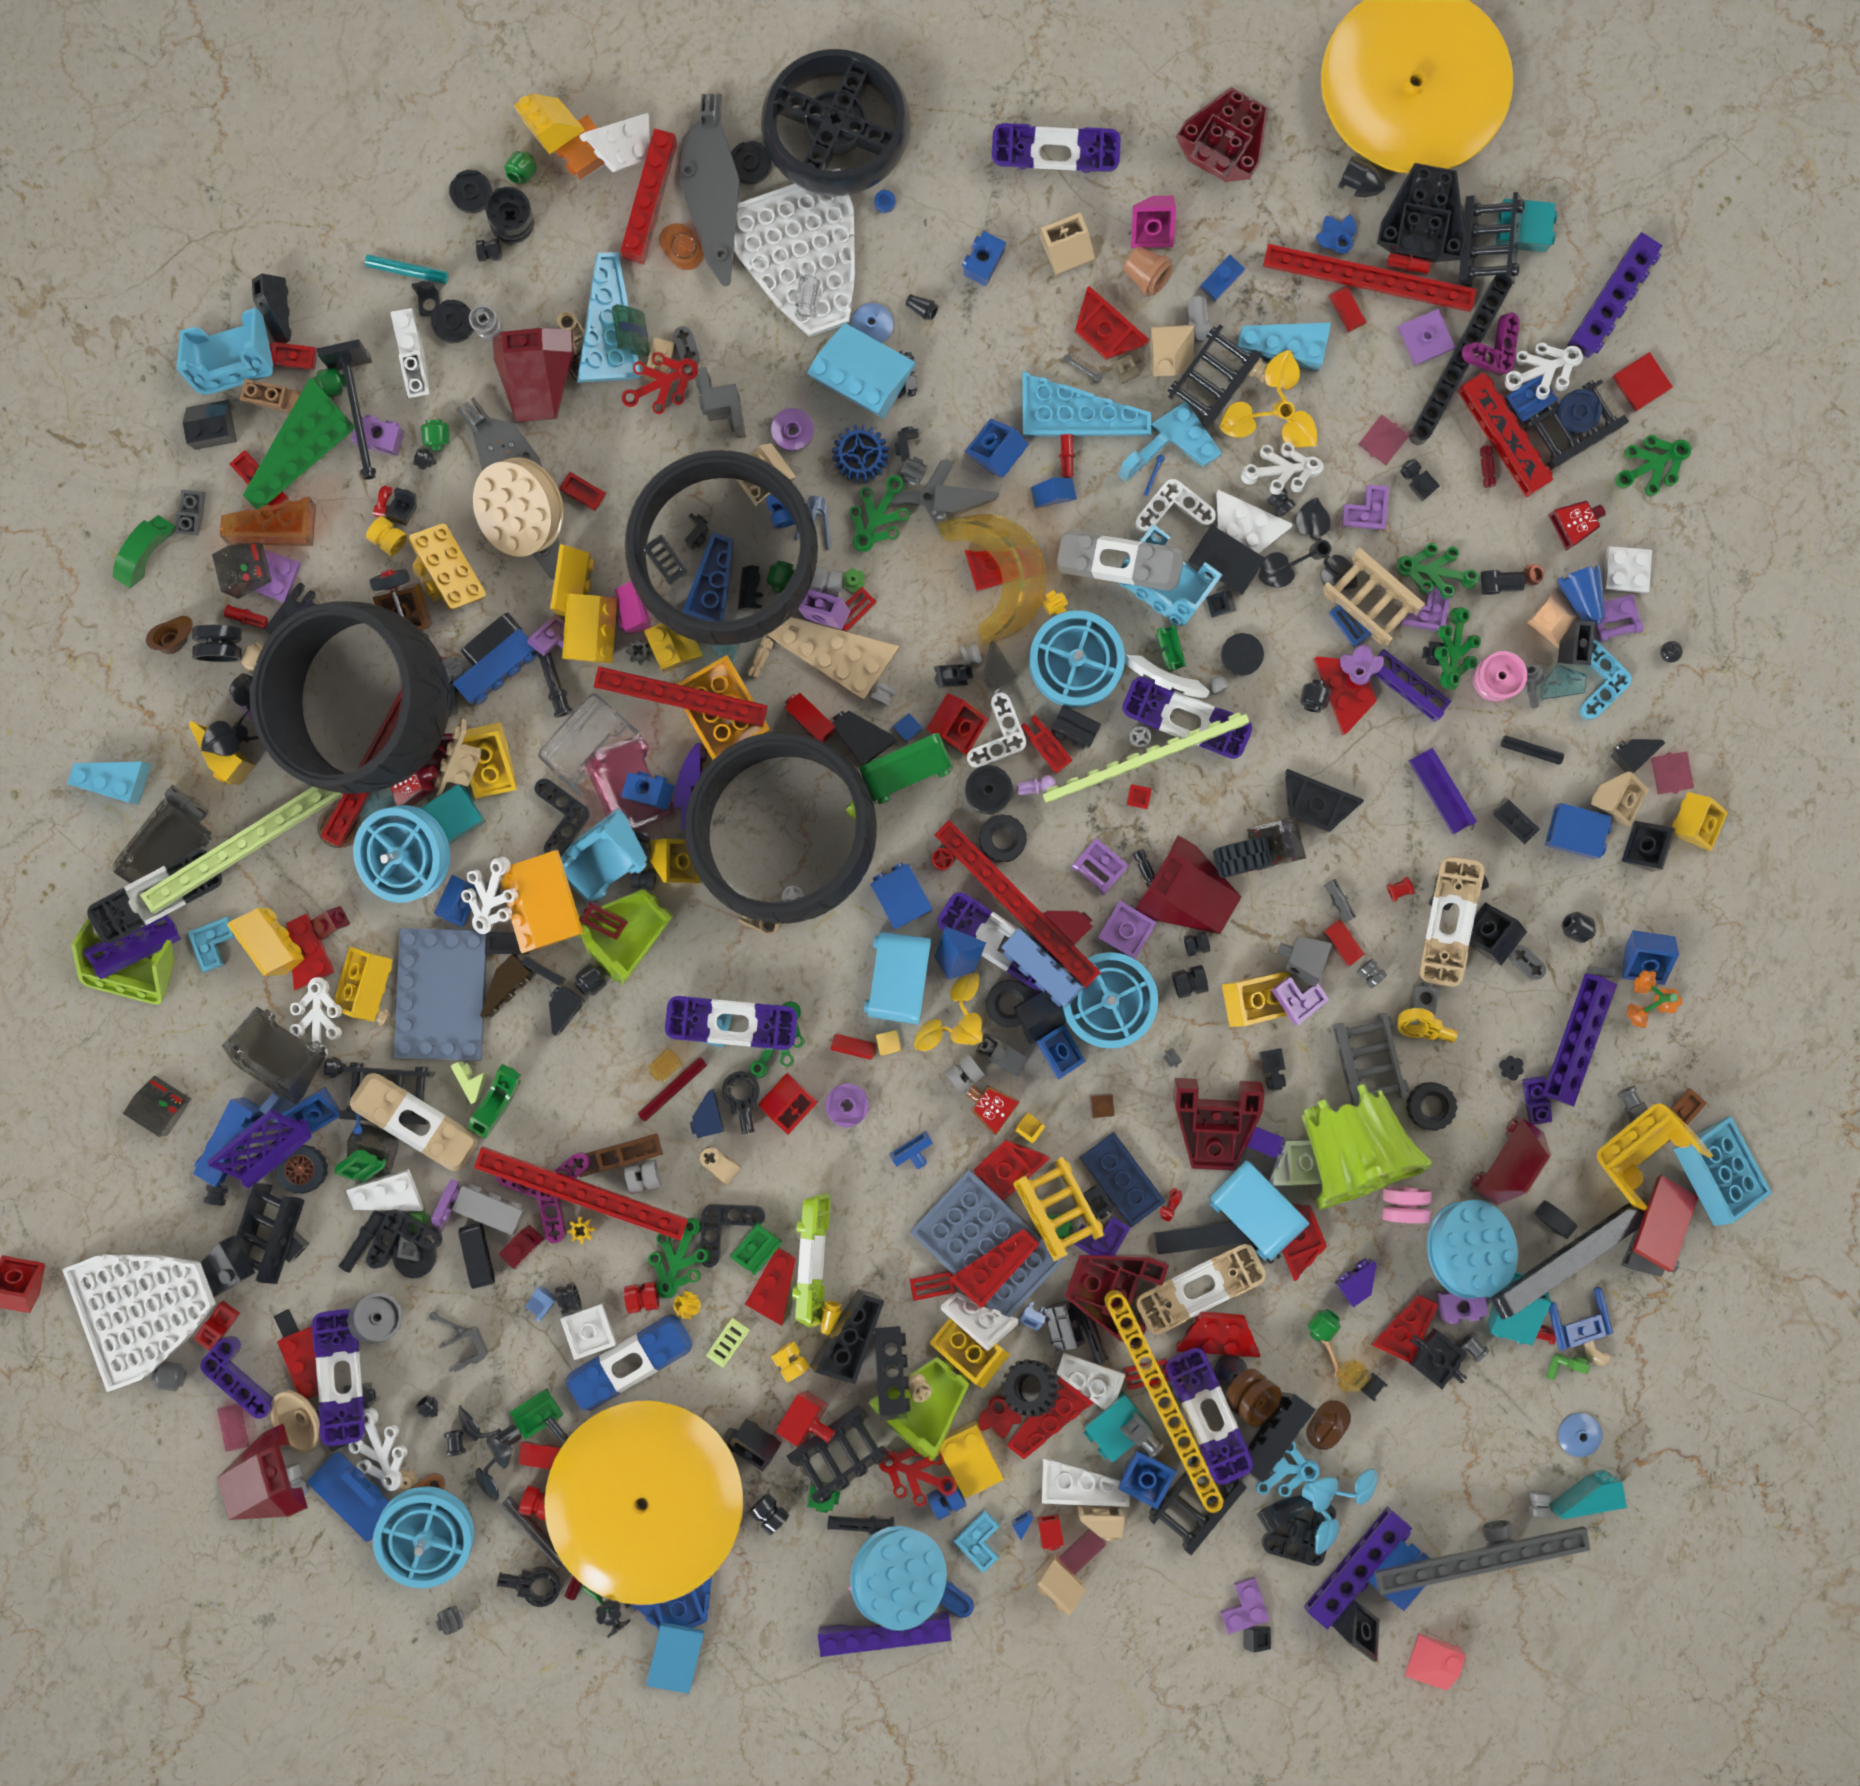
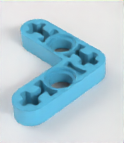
(1136, 460)
(1609, 676)

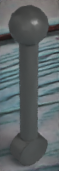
(1096, 377)
(434, 1316)

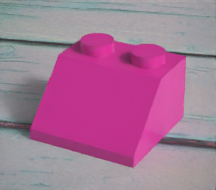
(633, 612)

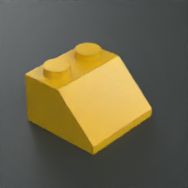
(671, 648)
(1699, 820)

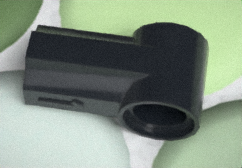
(1496, 582)

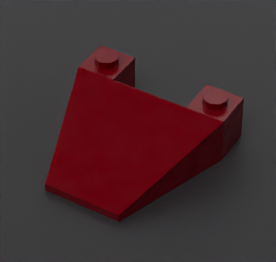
(1217, 1129)
(1515, 1165)
(1100, 1274)

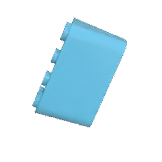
(1185, 599)

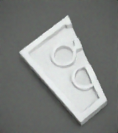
(1092, 1379)

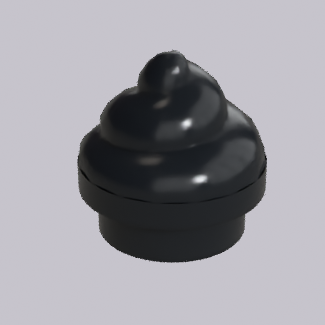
(423, 459)
(1671, 651)
(333, 1067)
(427, 1407)

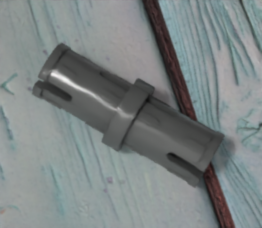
(186, 802)
(1339, 900)

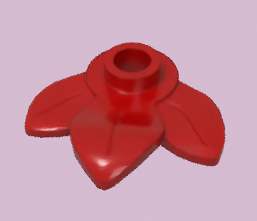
(998, 1419)

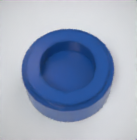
(885, 201)

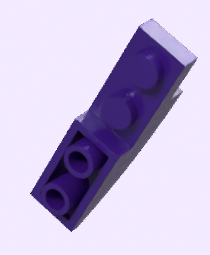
(687, 778)

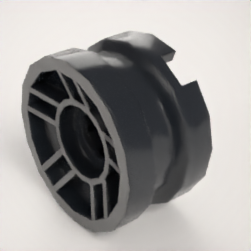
(568, 1299)

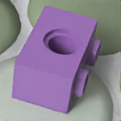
(390, 439)
(824, 609)
(1449, 1309)

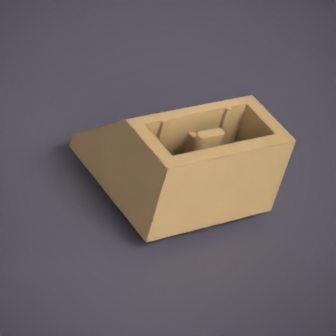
(1067, 243)
(769, 454)
(1059, 1584)

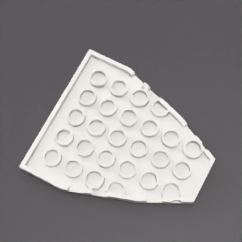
(798, 235)
(137, 1310)

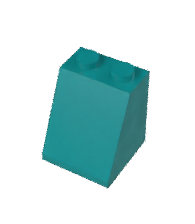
(1523, 1325)

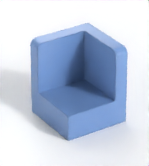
(276, 1103)
(541, 1302)

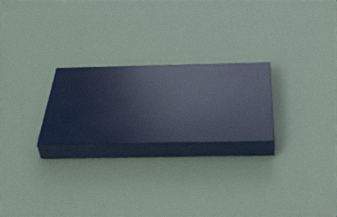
(1122, 1179)

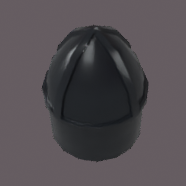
(1363, 178)

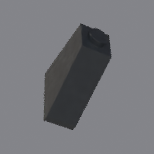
(862, 736)

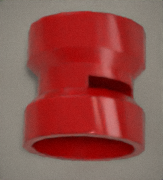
(942, 856)

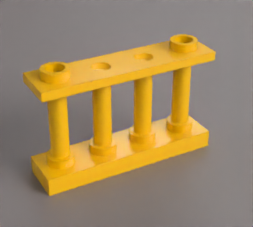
(1037, 1208)

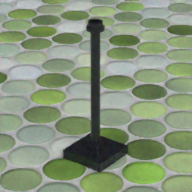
(344, 357)

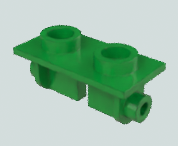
(1171, 647)

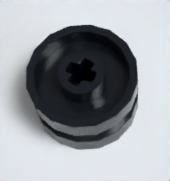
(216, 643)
(988, 802)

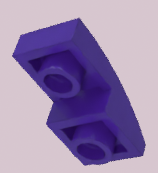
(1537, 1105)

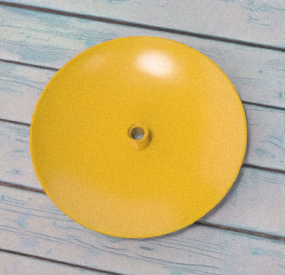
(1441, 46)
(690, 1492)

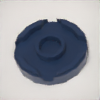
(1579, 410)

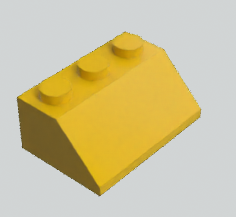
(548, 120)
(571, 576)
(589, 628)
(266, 942)
(362, 983)

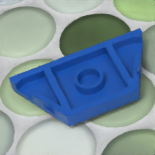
(685, 1611)

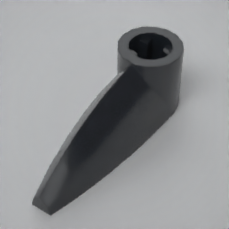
(1283, 1511)

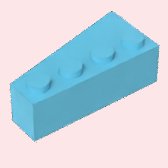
(1304, 341)

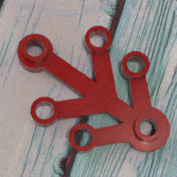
(662, 381)
(913, 1473)

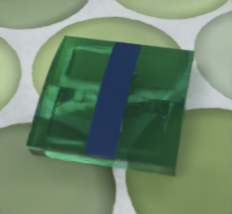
(630, 330)

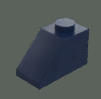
(707, 1117)

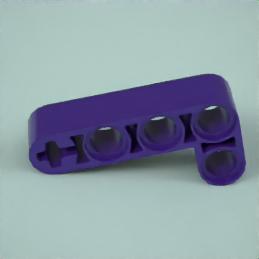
(240, 1379)

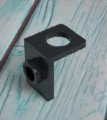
(426, 290)

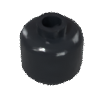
(1315, 696)
(1579, 927)
(591, 979)

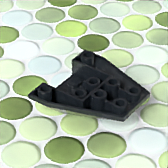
(1425, 216)

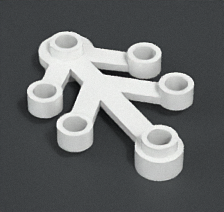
(1545, 367)
(1308, 466)
(488, 896)
(317, 1015)
(381, 1453)

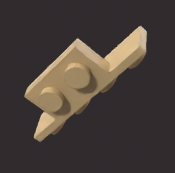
(460, 761)

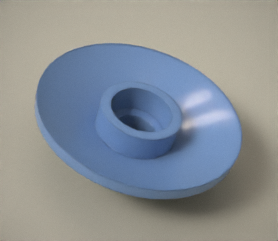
(884, 322)
(1571, 1429)

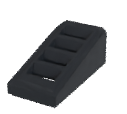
(666, 547)

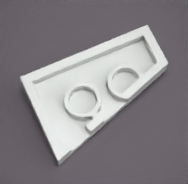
(386, 1193)
(982, 1323)

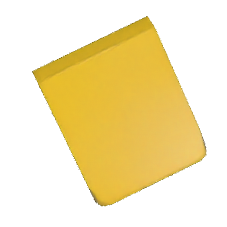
(888, 1042)

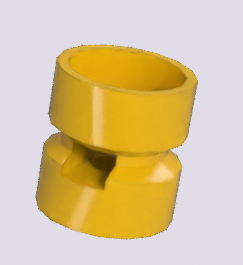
(383, 534)
(795, 1367)

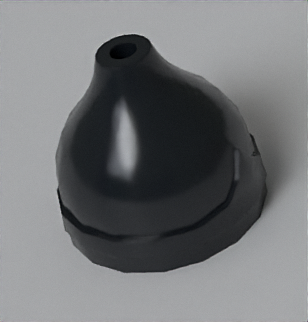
(1228, 1369)

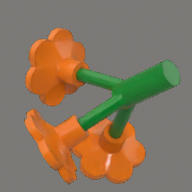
(1665, 1000)

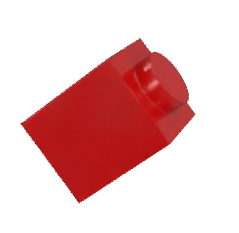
(1050, 1532)

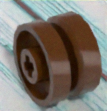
(1253, 1397)

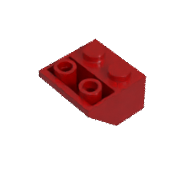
(788, 1103)

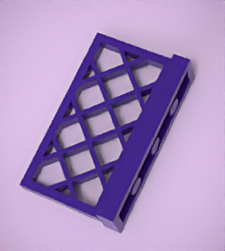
(269, 1155)

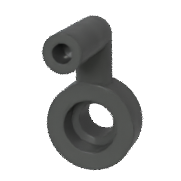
(1534, 677)

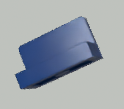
(451, 905)

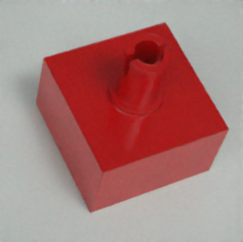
(804, 1419)

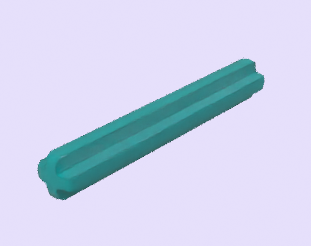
(406, 269)

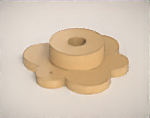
(410, 1478)

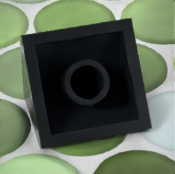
(1648, 846)
(1359, 1629)

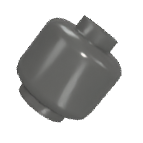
(169, 1376)

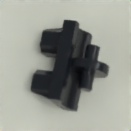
(952, 675)

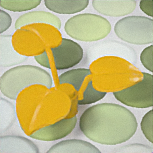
(1299, 430)
(967, 1031)

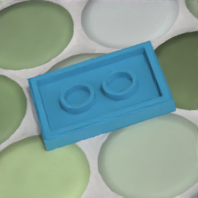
(675, 1658)

